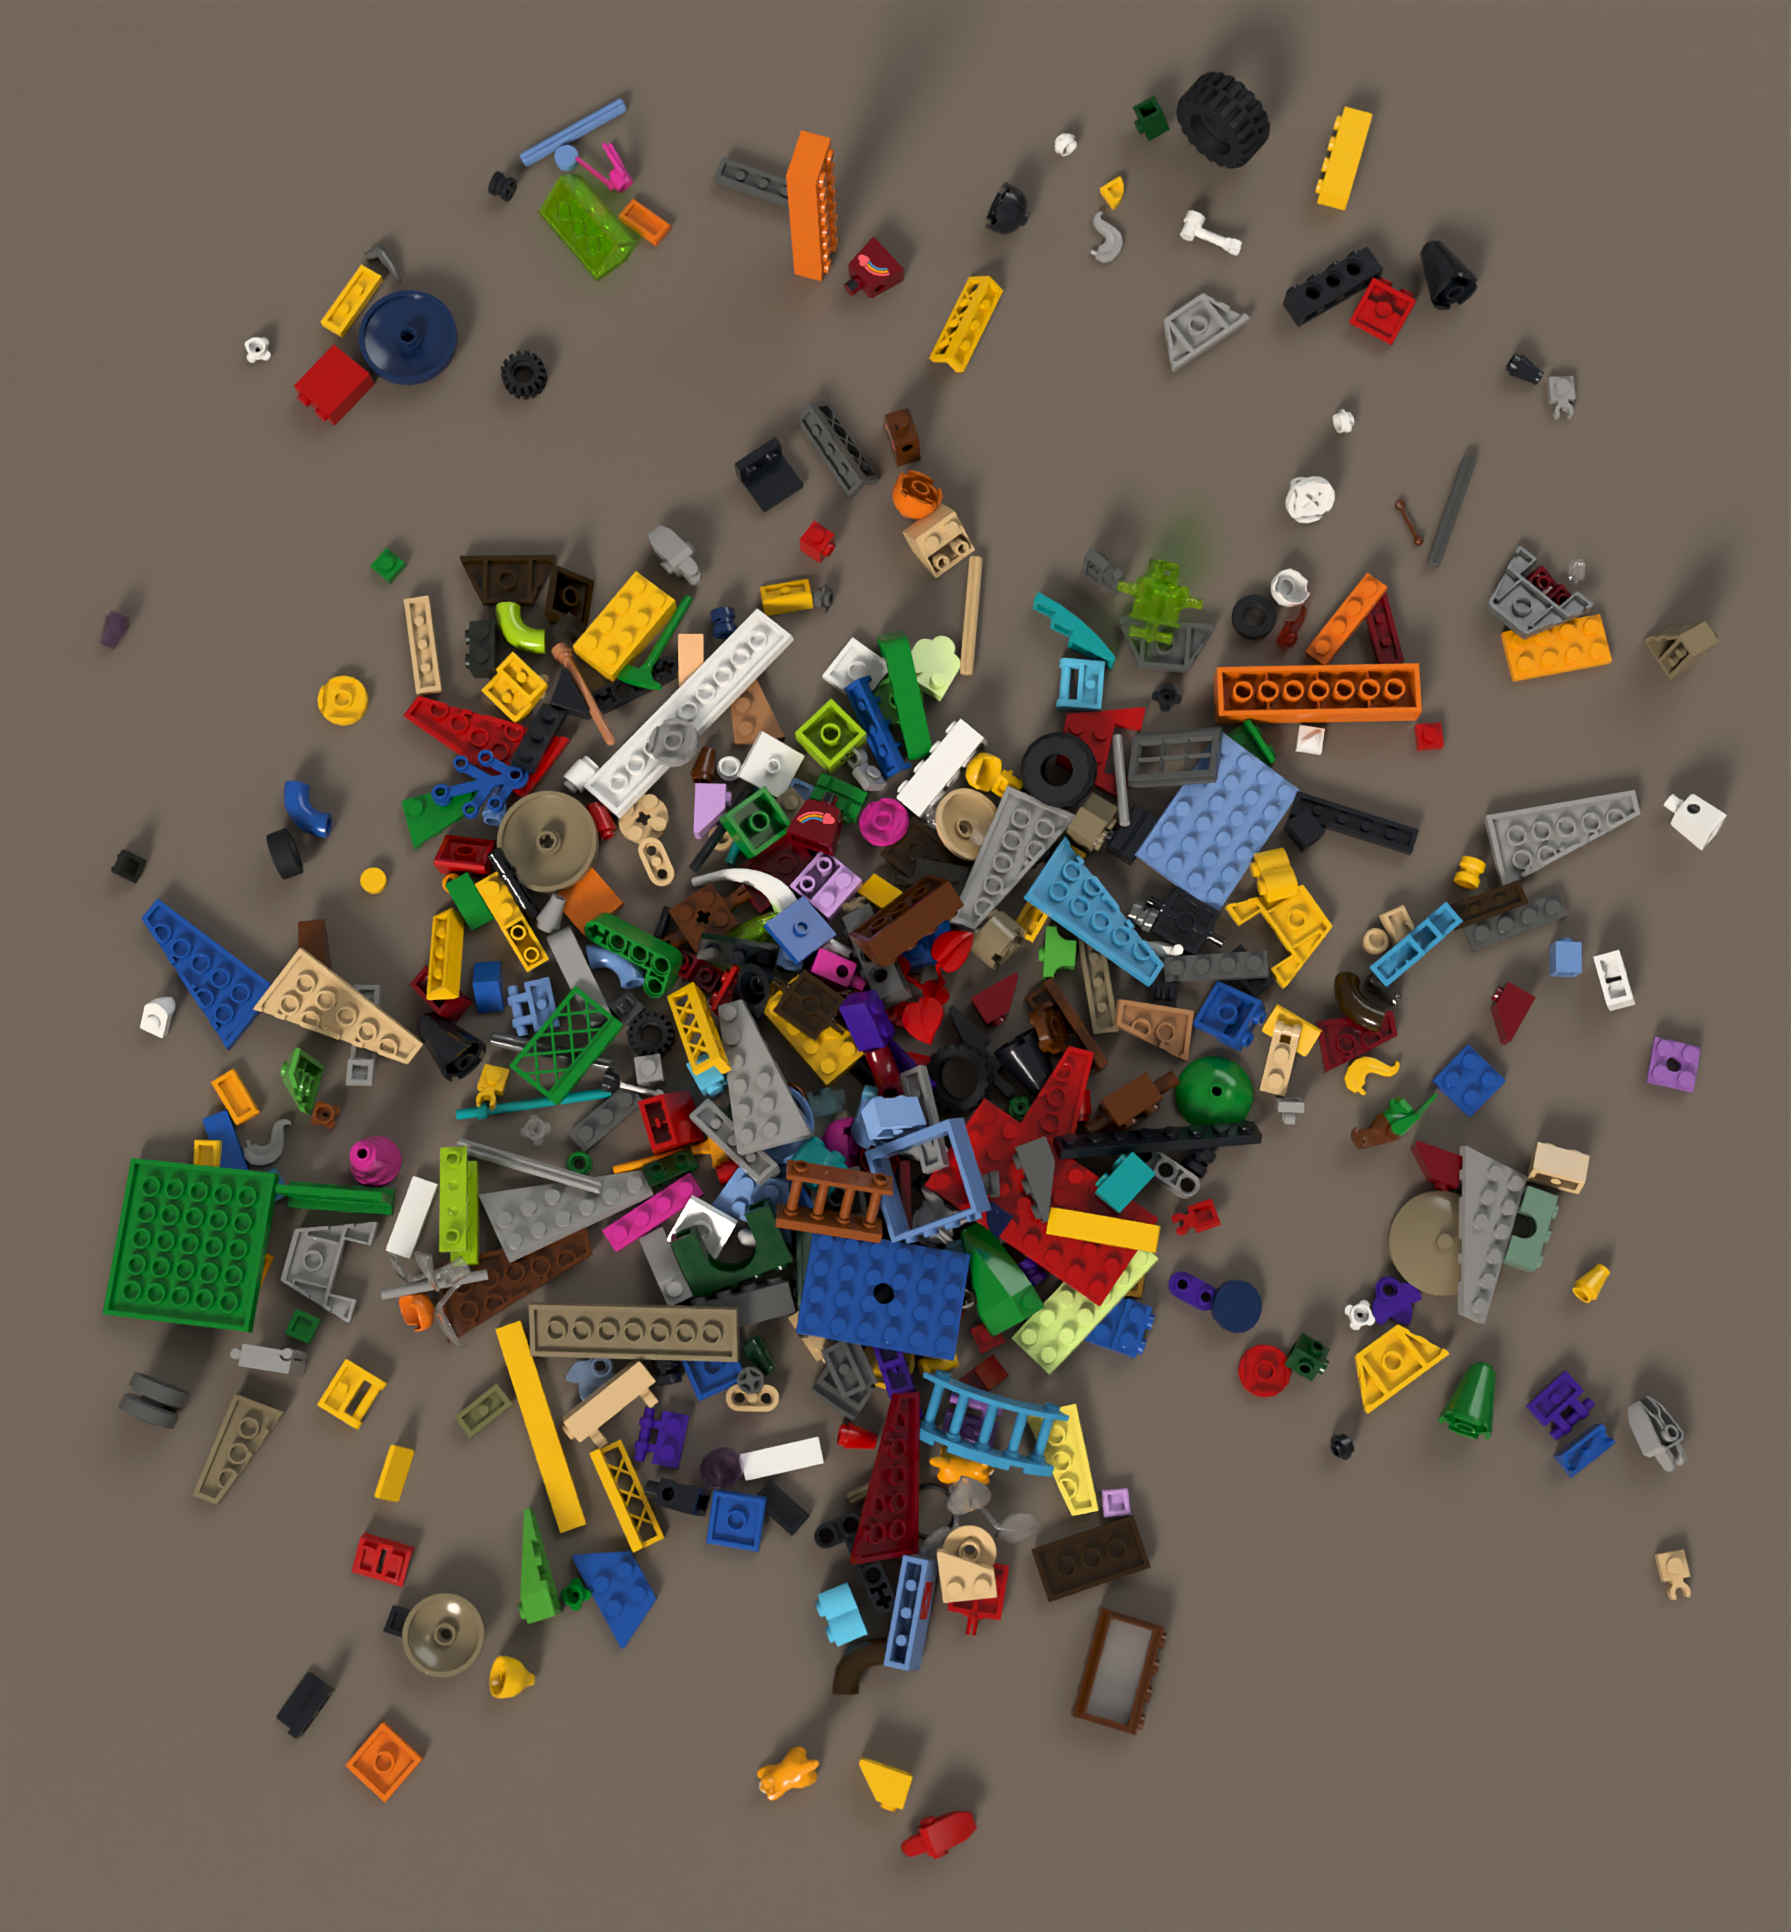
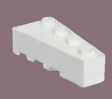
(940, 768)

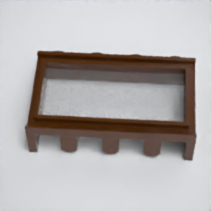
(1119, 1671)

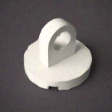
(1309, 498)

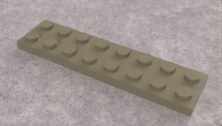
(634, 1331)

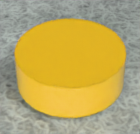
(373, 880)

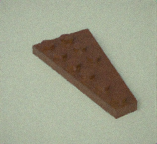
(511, 1281)

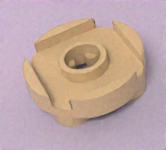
(656, 826)

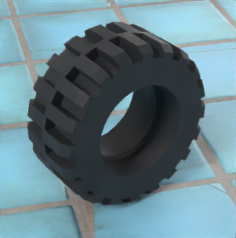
(1223, 119)

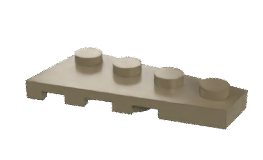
(237, 1442)

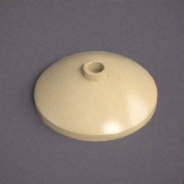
(965, 811)

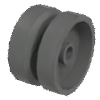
(152, 1404)

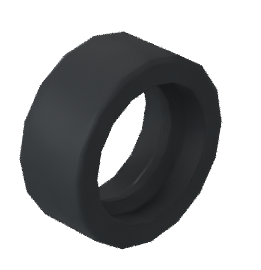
(284, 853)

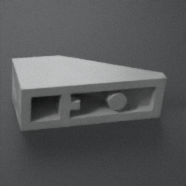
(666, 1267)

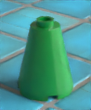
(1472, 1403)

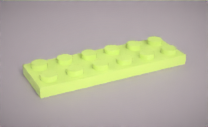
(1071, 1317)

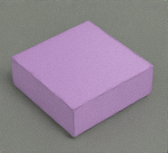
(1115, 1502)

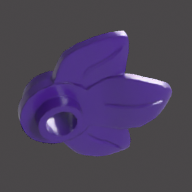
(1395, 1305)

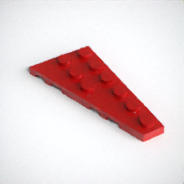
(1061, 1098)

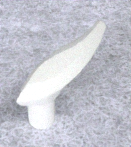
(1165, 949)

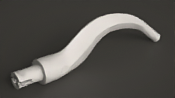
(774, 889)

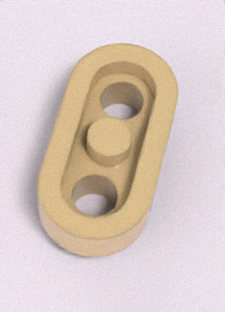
(657, 862)
(753, 1401)

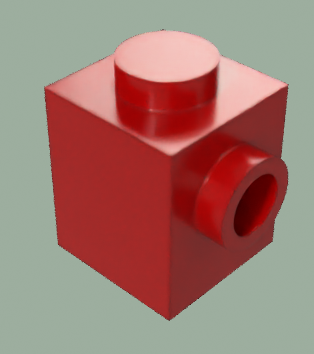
(817, 542)

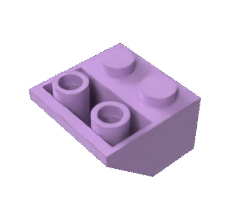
(827, 885)

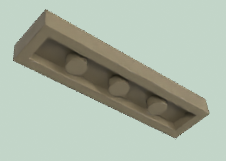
(1097, 989)

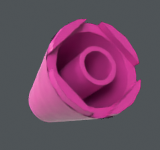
(375, 1161)

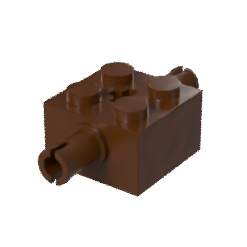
(706, 902)
(1130, 1102)

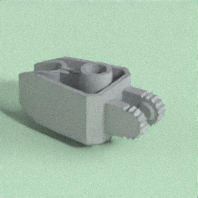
(675, 554)
(1657, 1433)

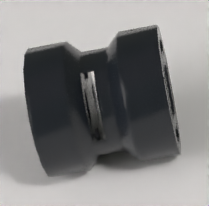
(1198, 1161)
(666, 1378)

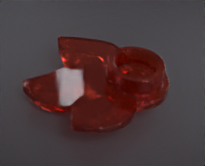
(1288, 635)

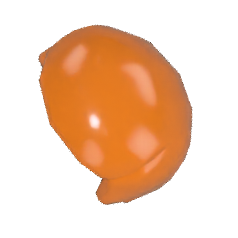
(417, 1310)

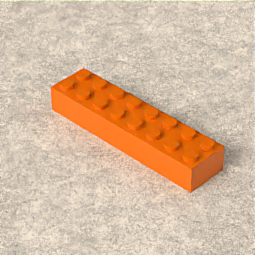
(812, 205)
(1317, 693)

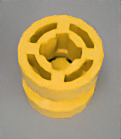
(1469, 872)

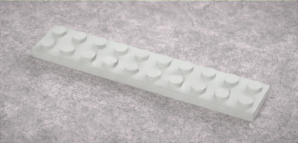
(699, 701)

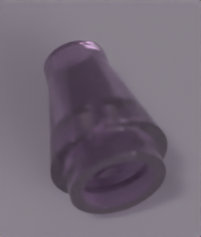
(114, 629)

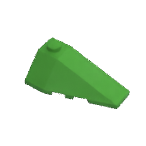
(302, 1079)
(537, 1584)

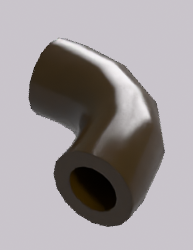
(1354, 1004)
(855, 1663)

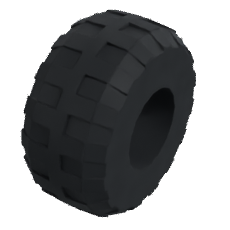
(1035, 762)

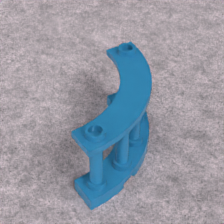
(980, 1450)

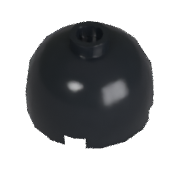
(1008, 210)

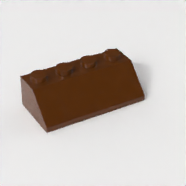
(907, 920)

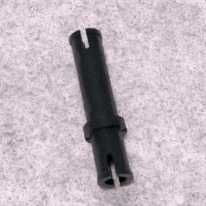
(508, 875)

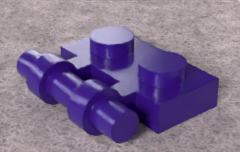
(1554, 1399)
(669, 1440)

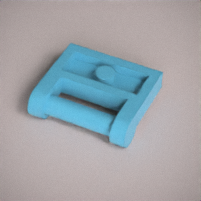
(1088, 688)

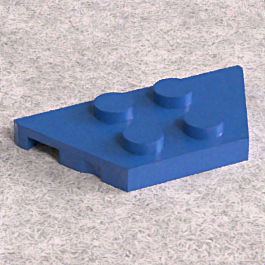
(618, 1590)

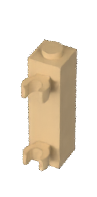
(609, 1400)

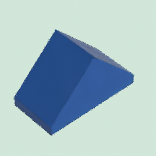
(488, 987)

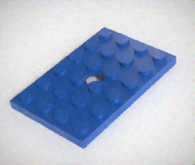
(925, 1305)

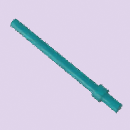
(484, 1110)

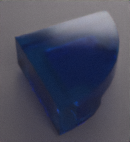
(997, 1219)

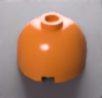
(915, 495)

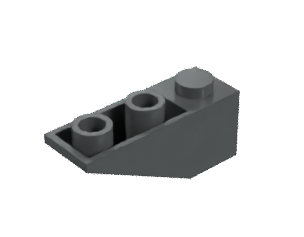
(1038, 1169)

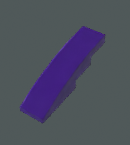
(895, 1372)

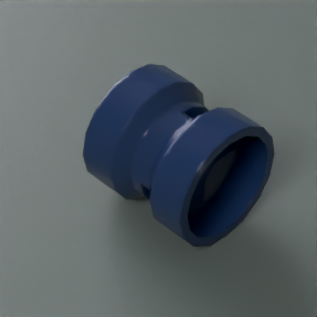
(723, 622)

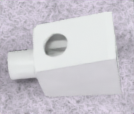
(1695, 819)

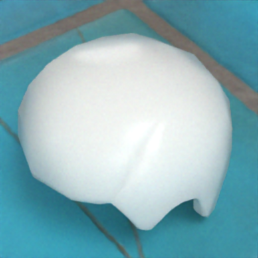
(1289, 588)

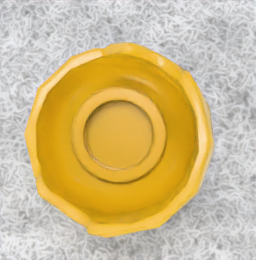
(983, 771)

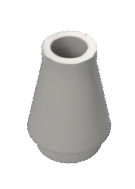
(551, 915)

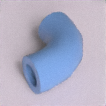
(629, 974)

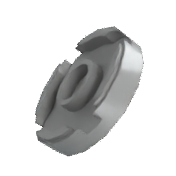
(674, 742)

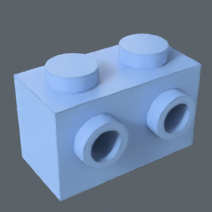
(892, 1117)

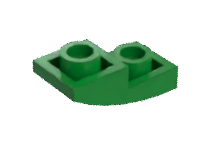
(469, 901)

